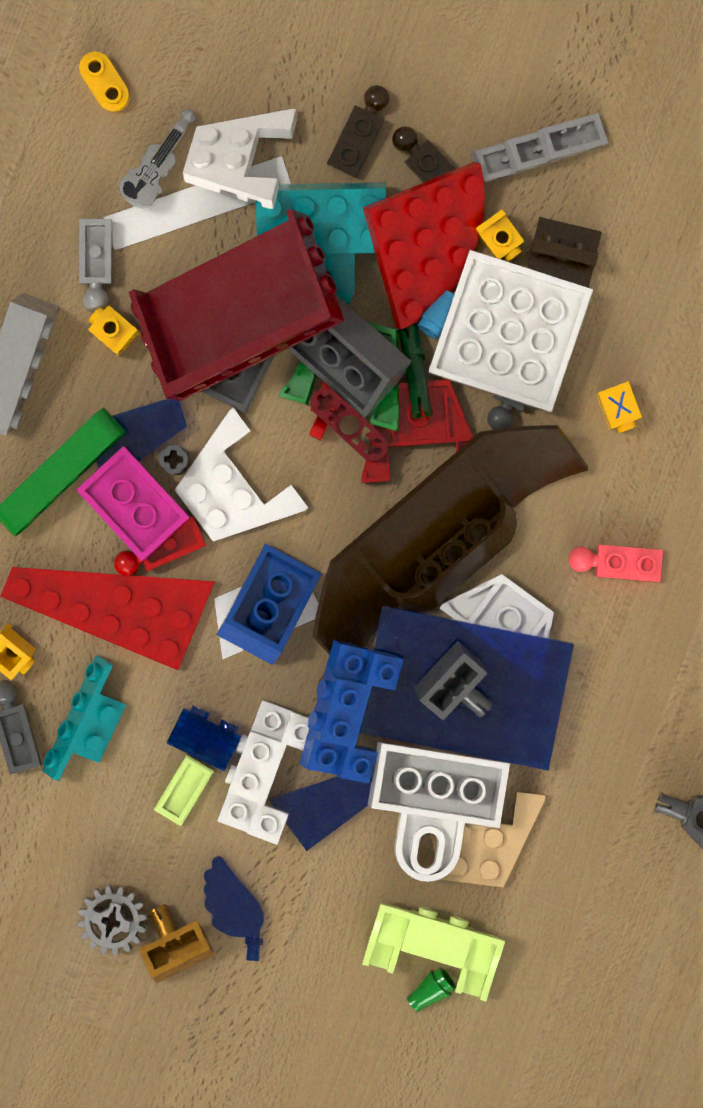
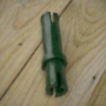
(416, 372)

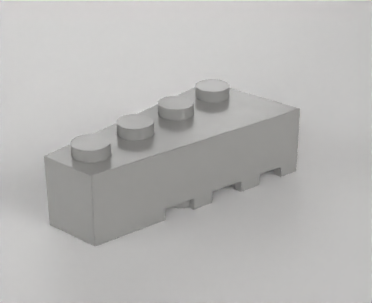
(22, 342)

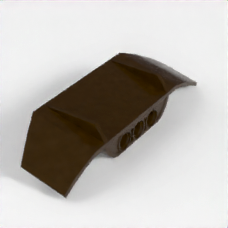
(437, 525)

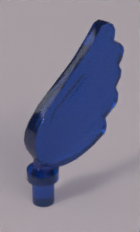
(233, 907)

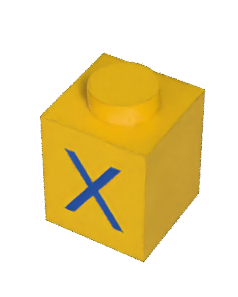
(619, 407)

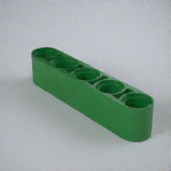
(60, 471)

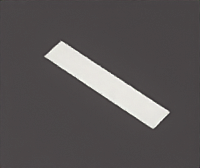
(184, 208)

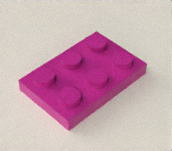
(133, 503)

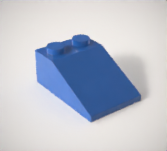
(269, 604)

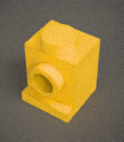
(487, 234)
(124, 332)
(22, 657)

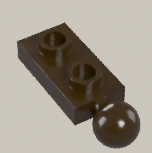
(359, 132)
(425, 160)

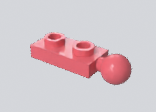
(619, 562)

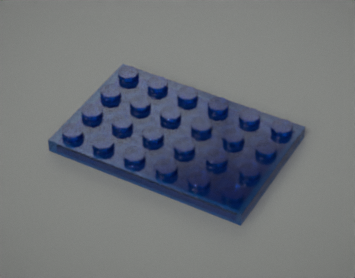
(522, 681)

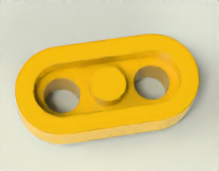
(103, 81)

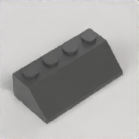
(354, 360)

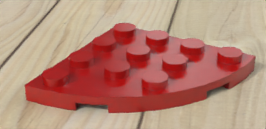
(426, 239)

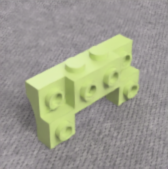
(438, 940)

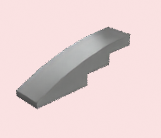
(541, 147)

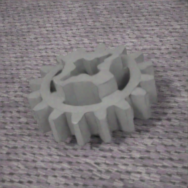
(126, 924)

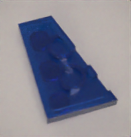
(147, 428)
(322, 807)

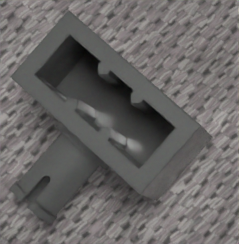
(453, 682)

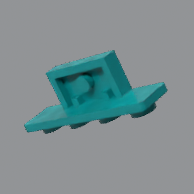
(87, 723)

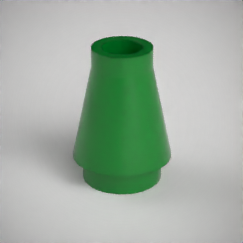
(432, 989)

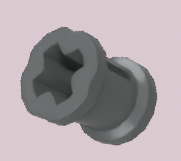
(168, 452)

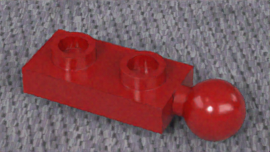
(182, 542)

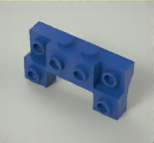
(341, 709)

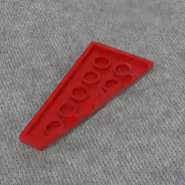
(132, 611)

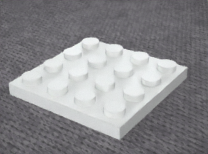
(510, 331)

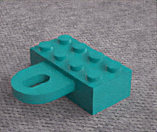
(337, 221)

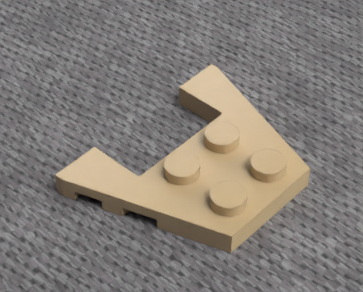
(491, 852)

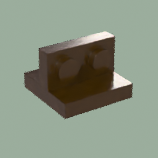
(564, 251)

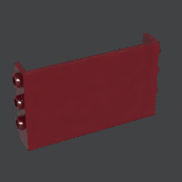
(238, 308)

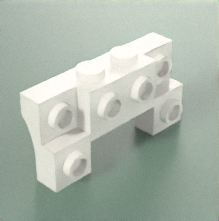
(256, 771)

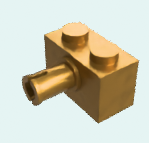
(175, 948)

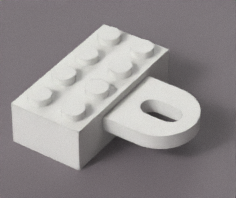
(436, 796)

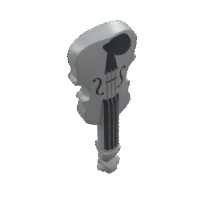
(142, 184)

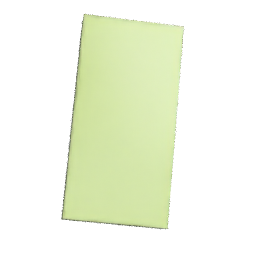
(184, 790)

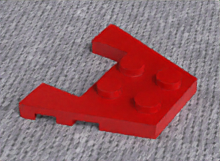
(444, 426)

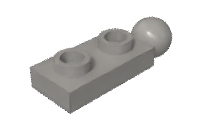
(95, 260)

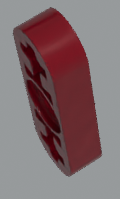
(336, 402)

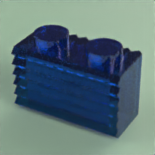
(204, 737)

